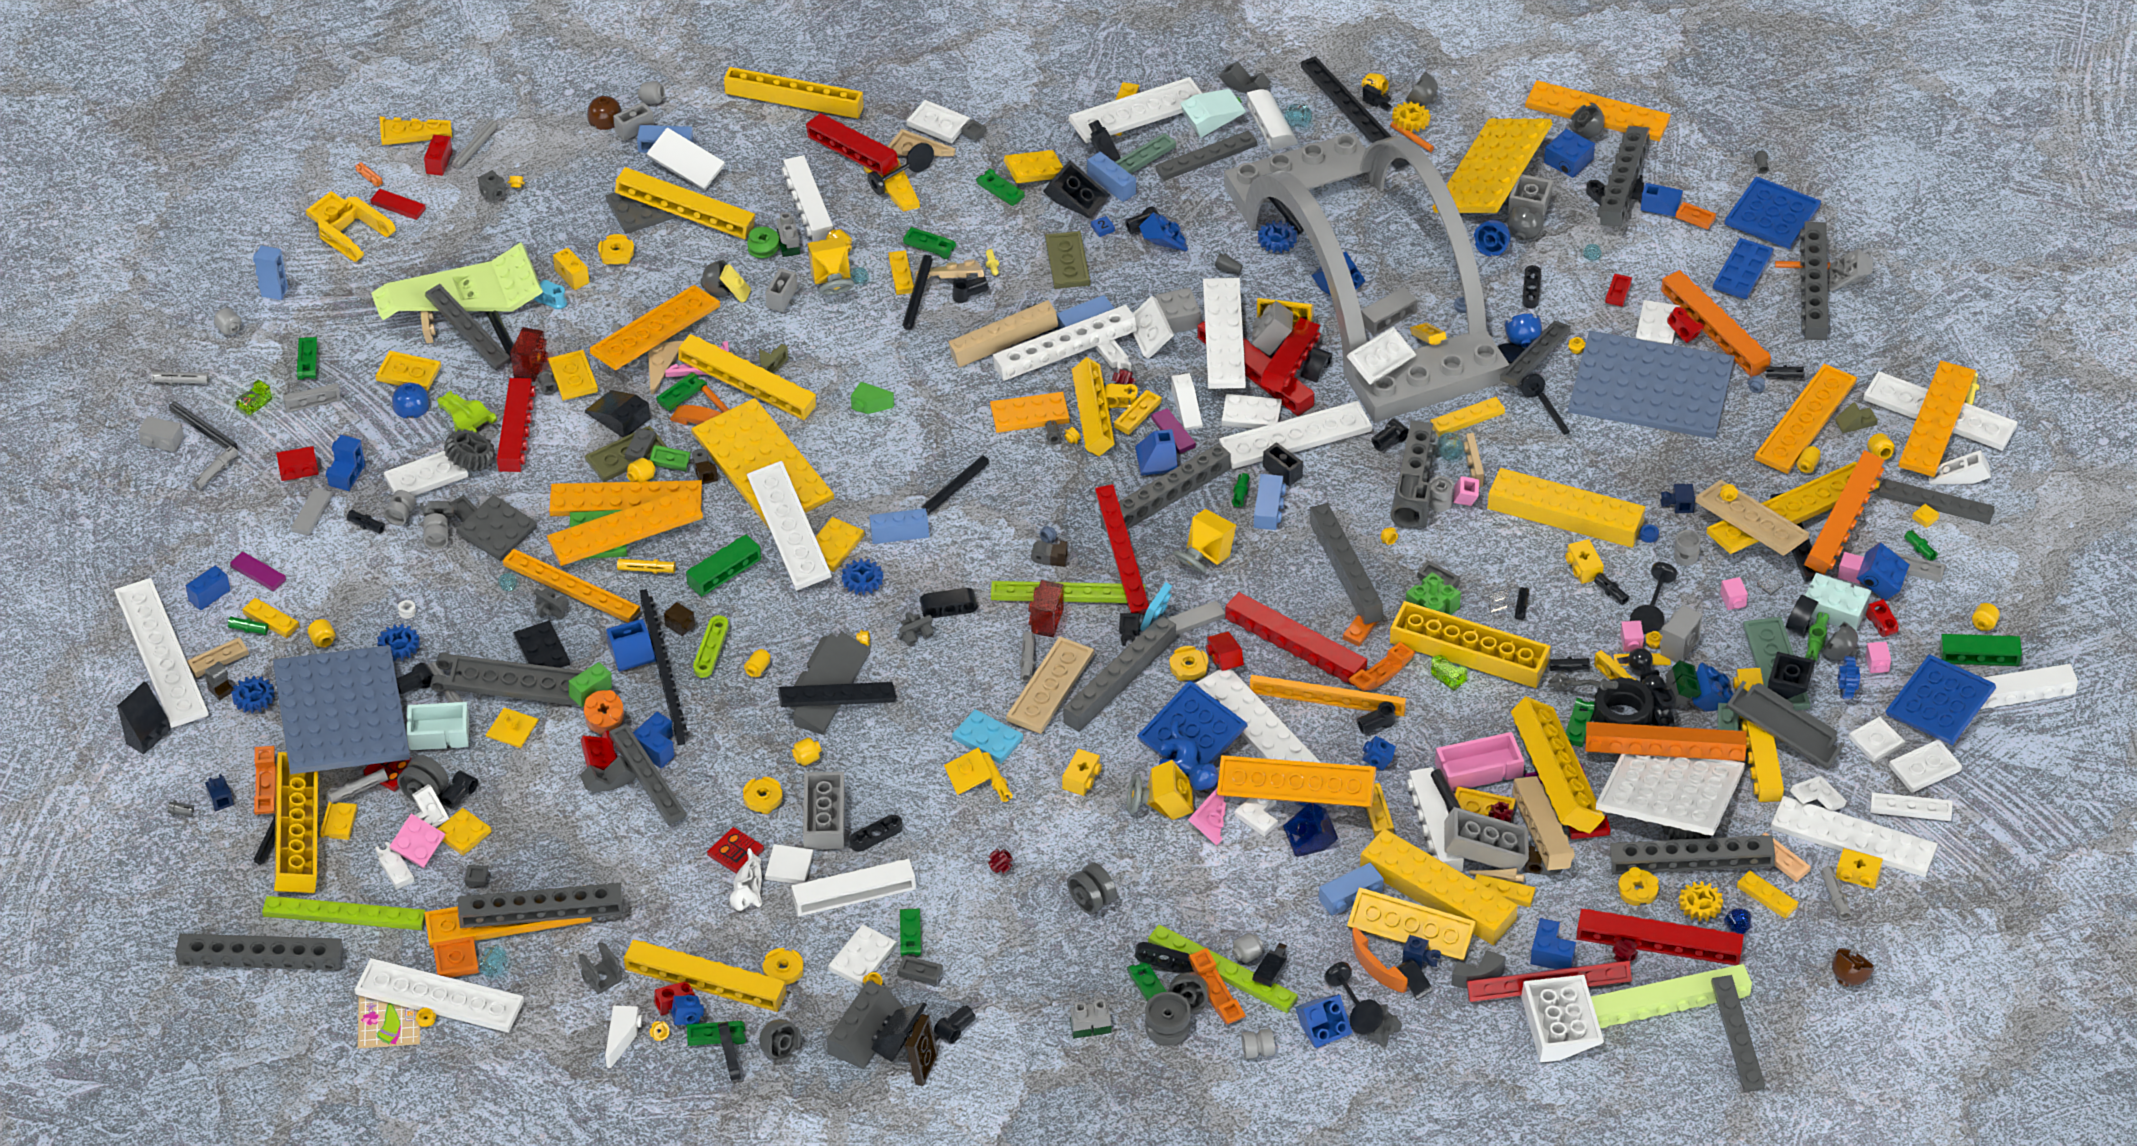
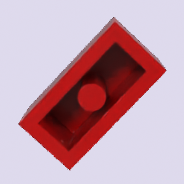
(438, 155)
(297, 463)
(1224, 651)

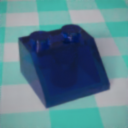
(1310, 830)

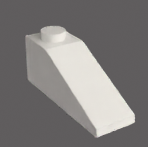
(1186, 401)
(1962, 470)
(622, 1031)

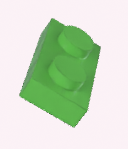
(670, 458)

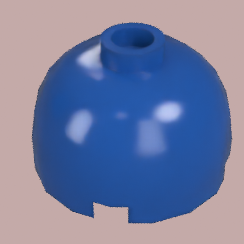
(1492, 237)
(1523, 329)
(410, 400)

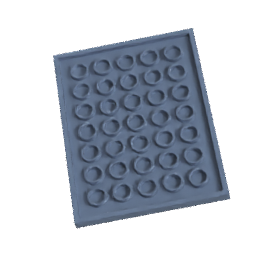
(1651, 384)
(340, 709)

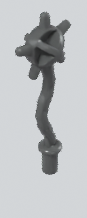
(1562, 682)

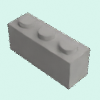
(1389, 311)

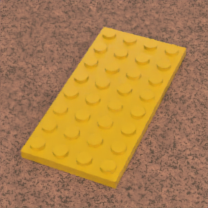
(1495, 163)
(750, 440)

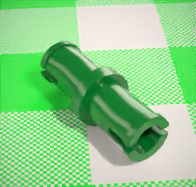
(1240, 490)
(1921, 545)
(248, 625)

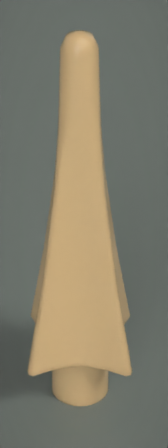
(1506, 874)

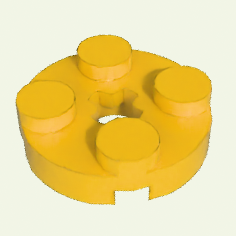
(611, 256)
(1188, 672)
(766, 803)
(1642, 878)
(785, 957)

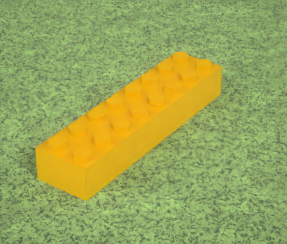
(1566, 507)
(1470, 644)
(1557, 765)
(295, 829)
(1439, 885)

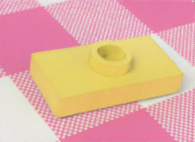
(735, 283)

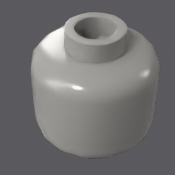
(651, 92)
(227, 321)
(1247, 947)

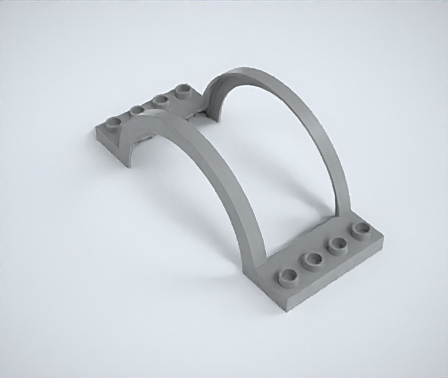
(1437, 371)

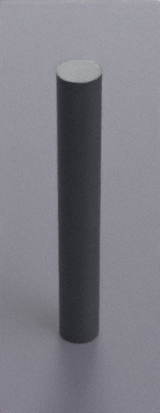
(1553, 413)

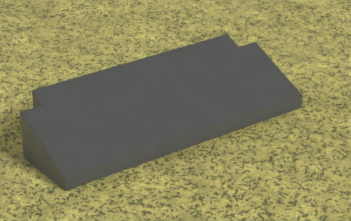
(832, 662)
(1779, 719)

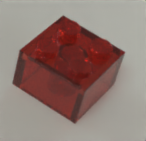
(529, 353)
(1046, 608)

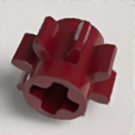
(1123, 377)
(1501, 812)
(1000, 860)
(1625, 950)

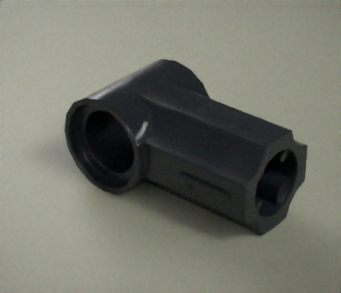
(1133, 223)
(963, 289)
(1393, 432)
(420, 676)
(1382, 717)
(461, 785)
(951, 1027)

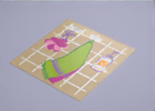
(386, 1024)

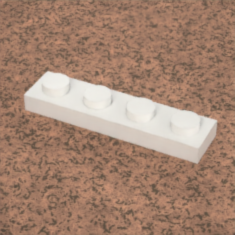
(1911, 806)

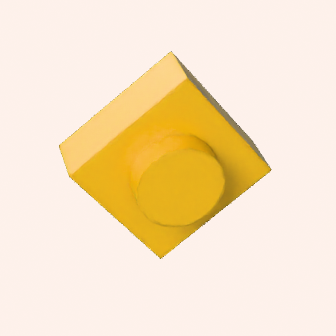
(1925, 516)

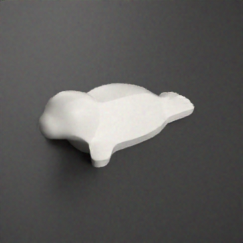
(747, 884)

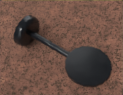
(917, 160)
(1532, 384)
(1649, 615)
(1366, 1014)

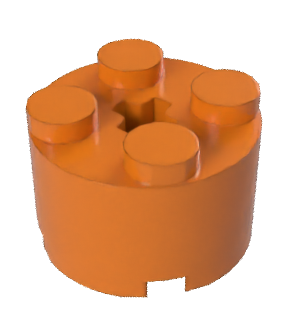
(602, 702)

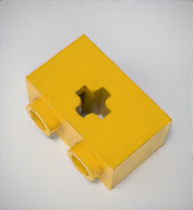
(571, 268)
(1584, 561)
(1081, 772)
(1859, 868)

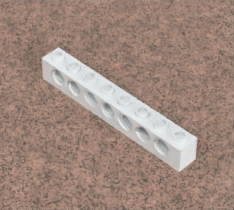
(1064, 342)

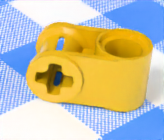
(1119, 395)

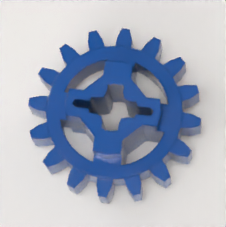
(1275, 236)
(862, 576)
(399, 642)
(1848, 677)
(253, 694)

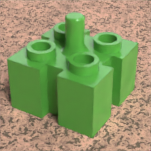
(1435, 595)

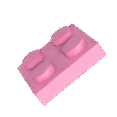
(417, 841)

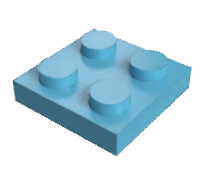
(1157, 606)

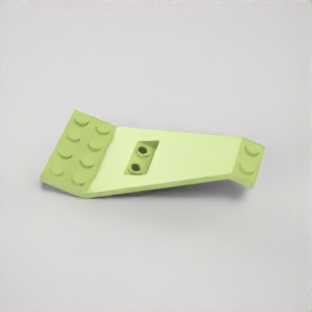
(486, 286)

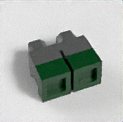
(1683, 682)

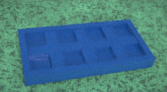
(1743, 268)

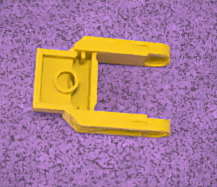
(336, 213)

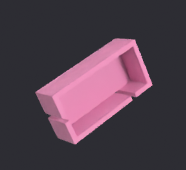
(1480, 761)

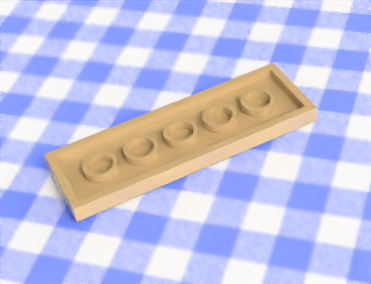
(1754, 519)
(1050, 685)

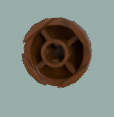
(601, 112)
(1850, 968)

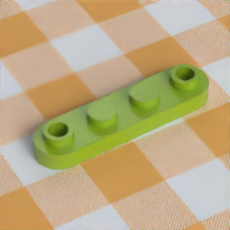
(710, 646)

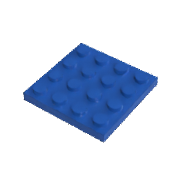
(1772, 212)
(1940, 699)
(1199, 718)

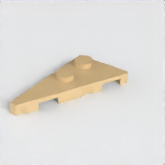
(906, 140)
(955, 270)
(660, 359)

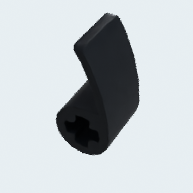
(1315, 363)
(1799, 619)
(1416, 979)

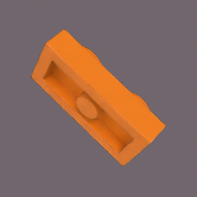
(1695, 215)
(1357, 631)

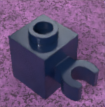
(1682, 498)
(219, 793)
(1417, 950)

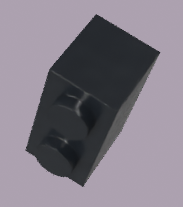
(1283, 463)

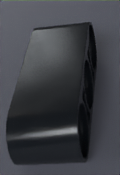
(948, 603)

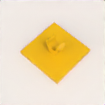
(512, 727)
(968, 771)

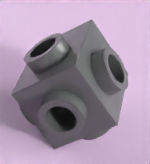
(491, 186)

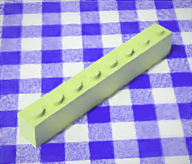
(1665, 996)

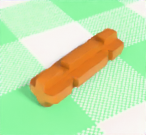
(369, 174)

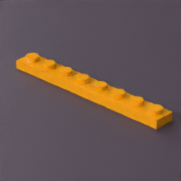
(571, 585)
(1324, 694)

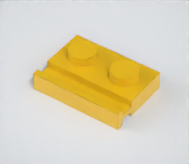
(339, 820)

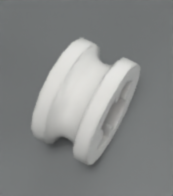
(406, 614)

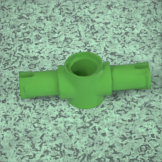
(1817, 636)

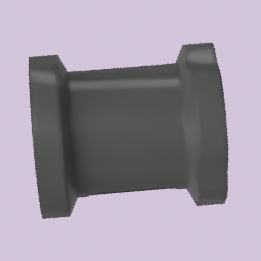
(546, 379)

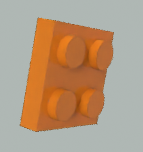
(456, 957)

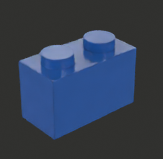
(207, 587)

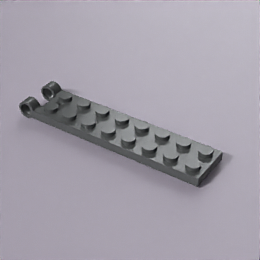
(504, 678)

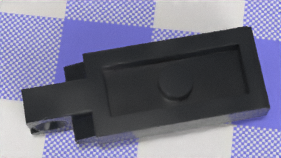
(1102, 141)
(1271, 966)

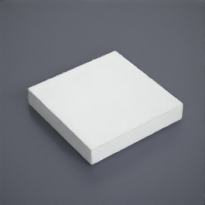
(1876, 739)
(789, 864)

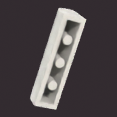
(1270, 119)

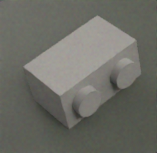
(628, 121)
(781, 290)
(160, 434)

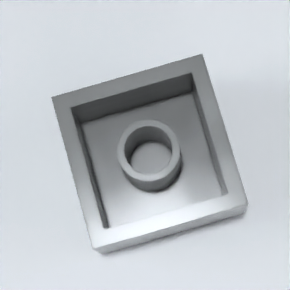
(1531, 194)
(1180, 309)
(1272, 327)
(1681, 634)

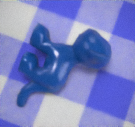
(1200, 775)

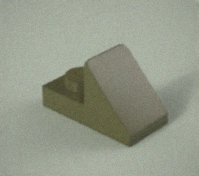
(775, 360)
(1854, 419)

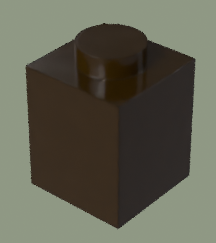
(679, 619)

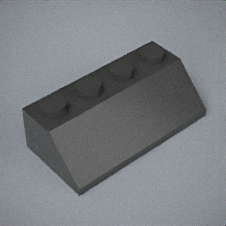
(853, 1034)

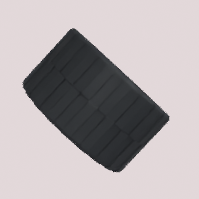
(1629, 693)

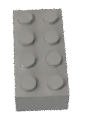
(824, 810)
(1486, 839)

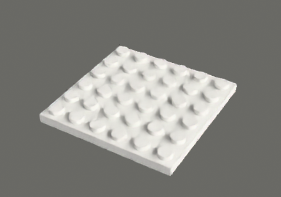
(1671, 790)

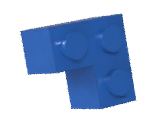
(347, 463)
(655, 737)
(1549, 949)

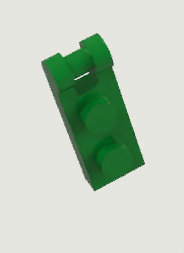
(1000, 187)
(929, 242)
(307, 358)
(680, 391)
(1577, 724)
(910, 932)
(1148, 983)
(709, 1034)

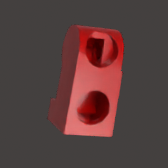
(1684, 324)
(1882, 618)
(664, 996)

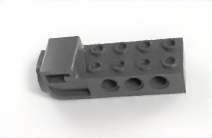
(1413, 487)

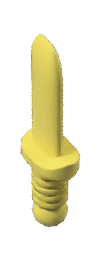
(992, 263)
(1971, 394)

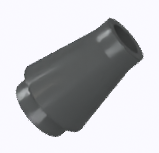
(1228, 264)

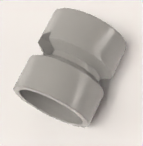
(1441, 493)
(399, 507)
(435, 531)
(1687, 547)
(1258, 1043)

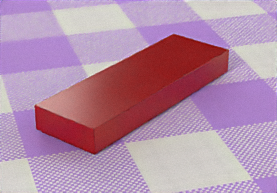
(398, 204)

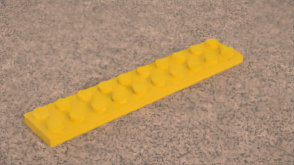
(1793, 505)

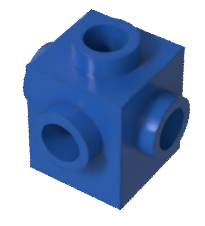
(1378, 752)
(686, 1010)

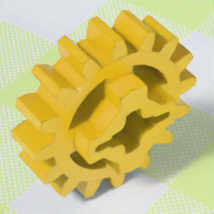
(1411, 116)
(1700, 901)

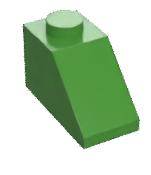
(871, 399)

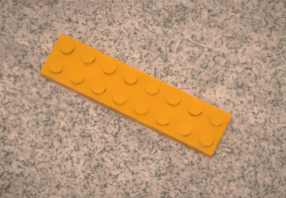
(1617, 114)
(654, 327)
(1805, 418)
(1937, 418)
(614, 495)
(624, 527)
(1296, 781)
(445, 926)

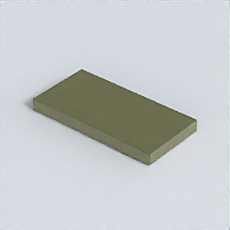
(1067, 260)
(610, 460)

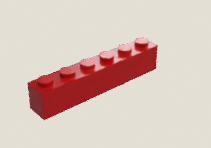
(852, 144)
(1291, 355)
(515, 425)

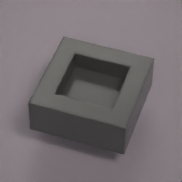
(974, 130)
(476, 875)

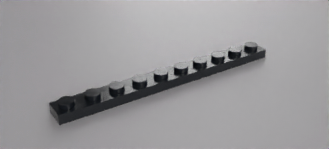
(1347, 103)
(664, 672)

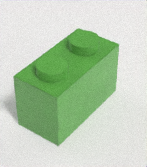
(588, 682)

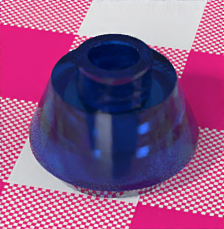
(1738, 920)

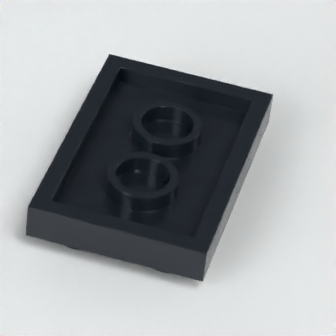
(541, 645)

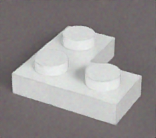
(1818, 789)
(430, 806)
(1255, 815)

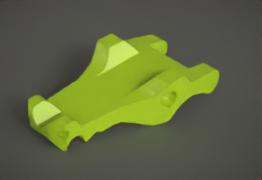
(465, 413)

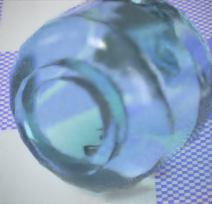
(1298, 115)
(1450, 445)
(492, 960)

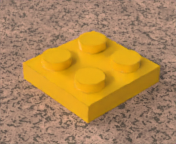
(464, 831)

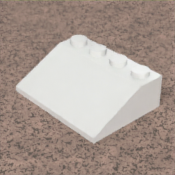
(1561, 1017)

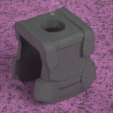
(609, 966)

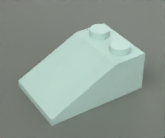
(1211, 110)

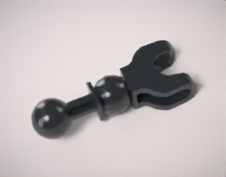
(1664, 699)

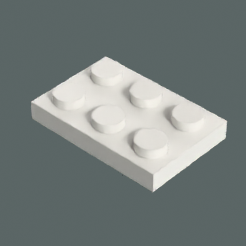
(938, 121)
(1654, 324)
(1152, 327)
(1250, 411)
(1925, 766)
(862, 955)

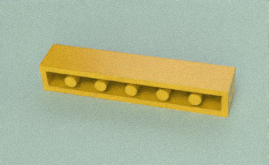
(1093, 407)

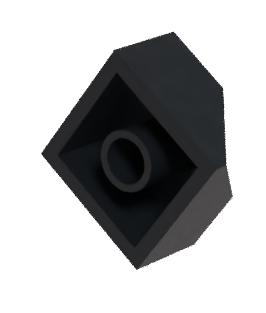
(1791, 675)

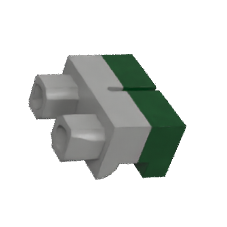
(788, 235)
(1088, 1016)

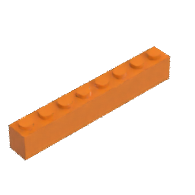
(1717, 323)
(1843, 514)
(1665, 741)

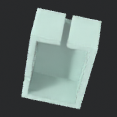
(1839, 600)
(438, 726)

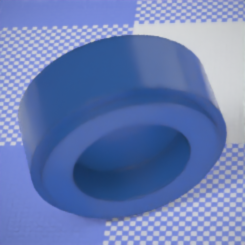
(1649, 533)

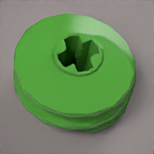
(763, 242)

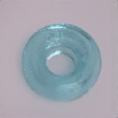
(1592, 252)
(859, 275)
(507, 581)

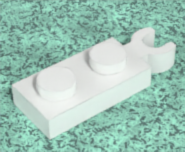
(1114, 355)
(394, 867)

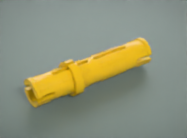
(646, 565)
(998, 782)

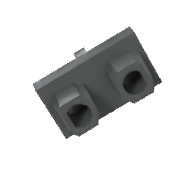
(548, 605)
(913, 625)
(1387, 1027)

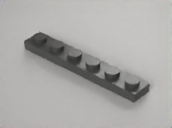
(1206, 155)
(467, 326)
(1535, 353)
(1936, 500)
(647, 774)
(1738, 1033)

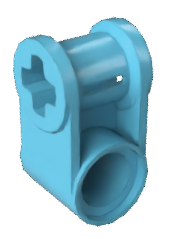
(552, 295)

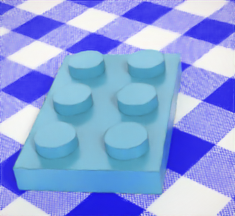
(988, 735)

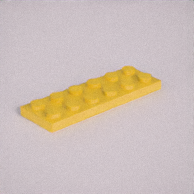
(1398, 919)

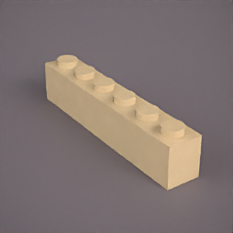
(1003, 333)
(1542, 823)

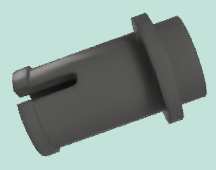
(1761, 158)
(1053, 434)
(180, 809)

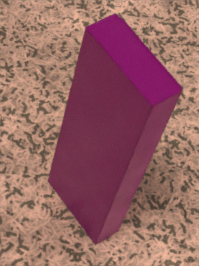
(1165, 420)
(257, 571)

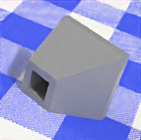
(1849, 269)

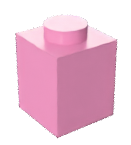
(1466, 491)
(1850, 567)
(1733, 593)
(1631, 635)
(1878, 657)

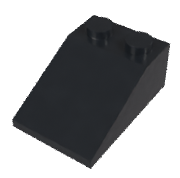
(1076, 191)
(620, 412)
(142, 719)
(896, 1031)

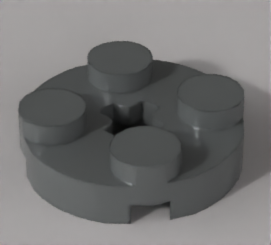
(439, 507)

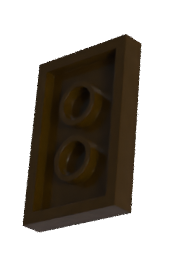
(921, 1049)

